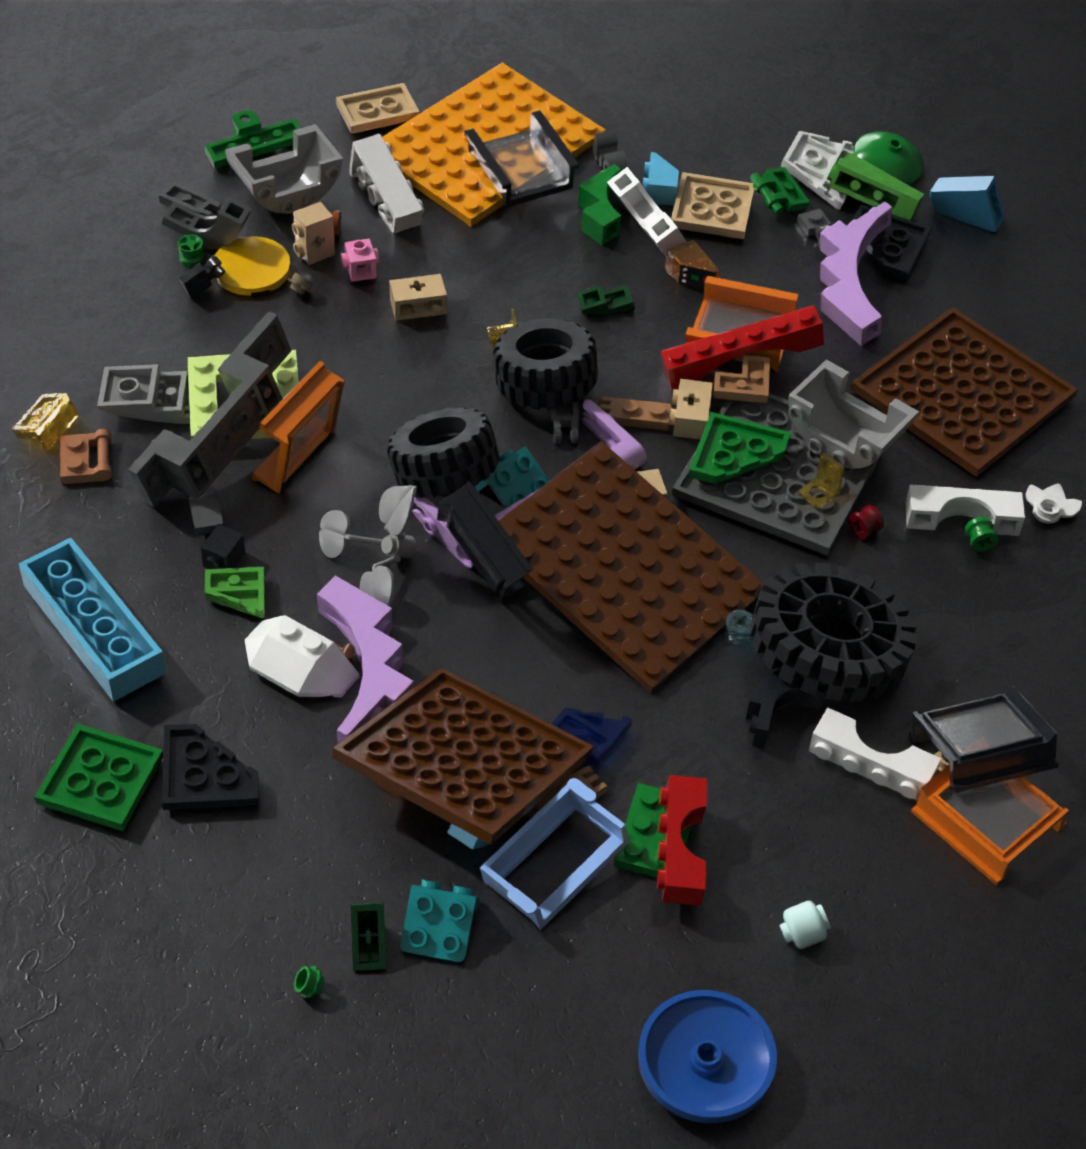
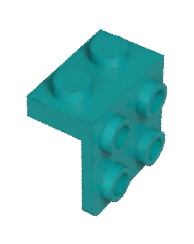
(515, 477)
(438, 921)

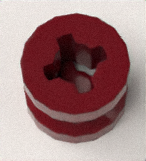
(866, 521)

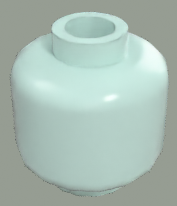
(805, 924)

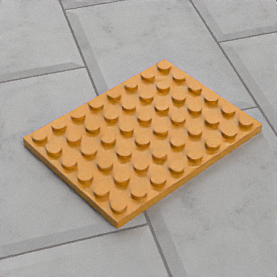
(496, 105)

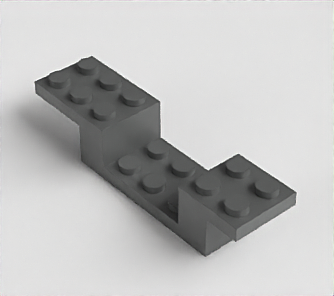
(252, 396)

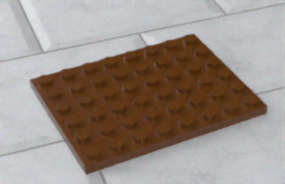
(628, 566)

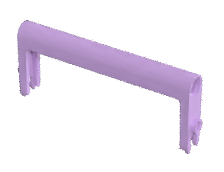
(596, 420)

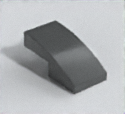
(205, 513)

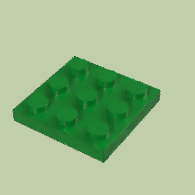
(99, 777)

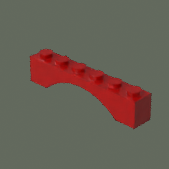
(790, 331)

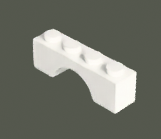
(645, 211)
(931, 504)
(904, 772)

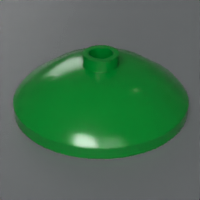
(891, 154)

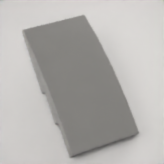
(145, 393)

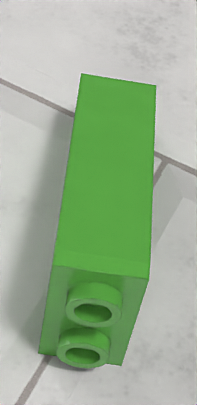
(874, 186)

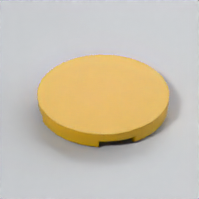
(253, 265)

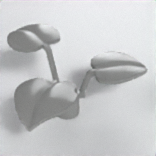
(395, 511)

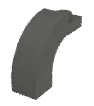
(213, 230)

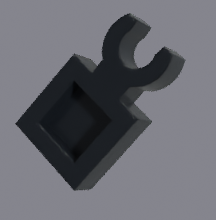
(198, 278)

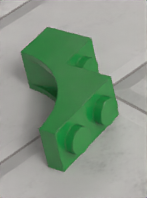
(599, 218)

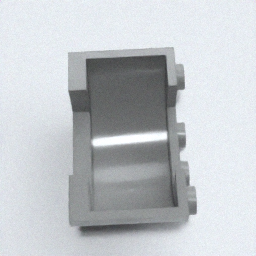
(291, 178)
(841, 423)

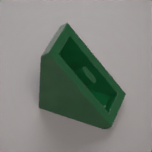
(368, 936)

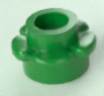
(308, 981)

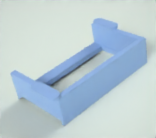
(570, 798)

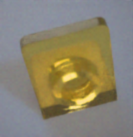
(828, 479)

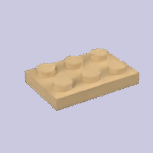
(377, 108)

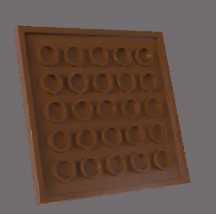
(969, 390)
(463, 754)

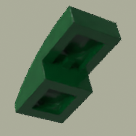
(596, 302)

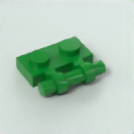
(785, 190)

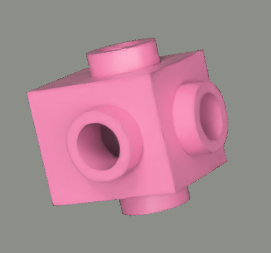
(360, 259)

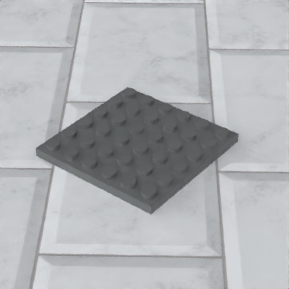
(770, 494)

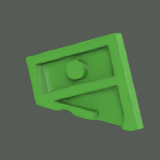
(237, 589)

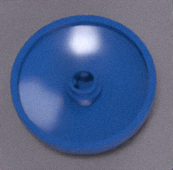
(707, 1056)

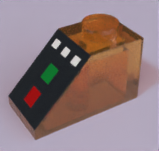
(690, 265)

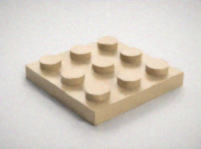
(713, 205)

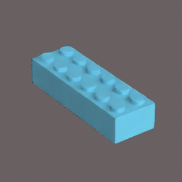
(92, 619)

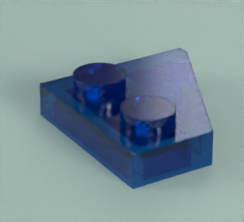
(593, 729)

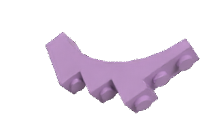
(843, 298)
(367, 627)

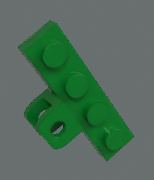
(260, 139)

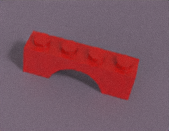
(683, 872)

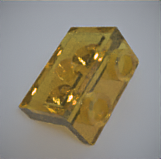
(47, 419)

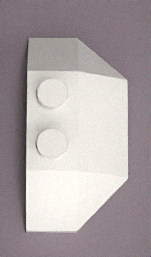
(298, 659)

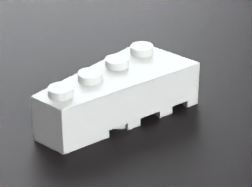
(385, 183)

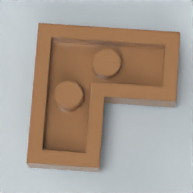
(748, 386)

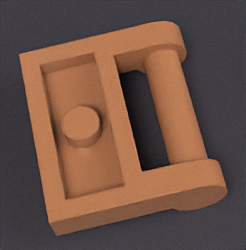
(76, 457)

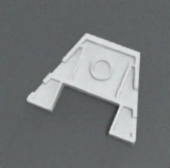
(811, 161)

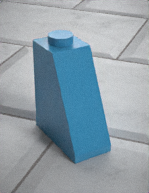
(969, 200)

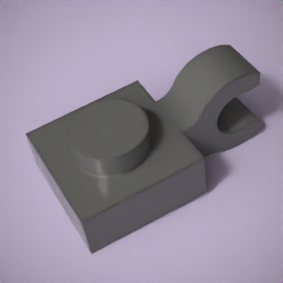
(813, 223)

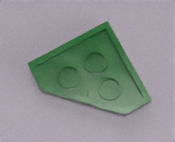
(735, 447)

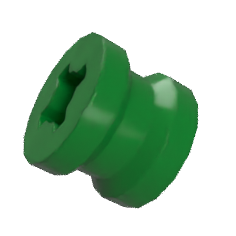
(191, 250)
(981, 534)

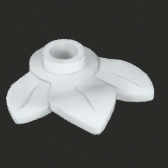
(1051, 503)

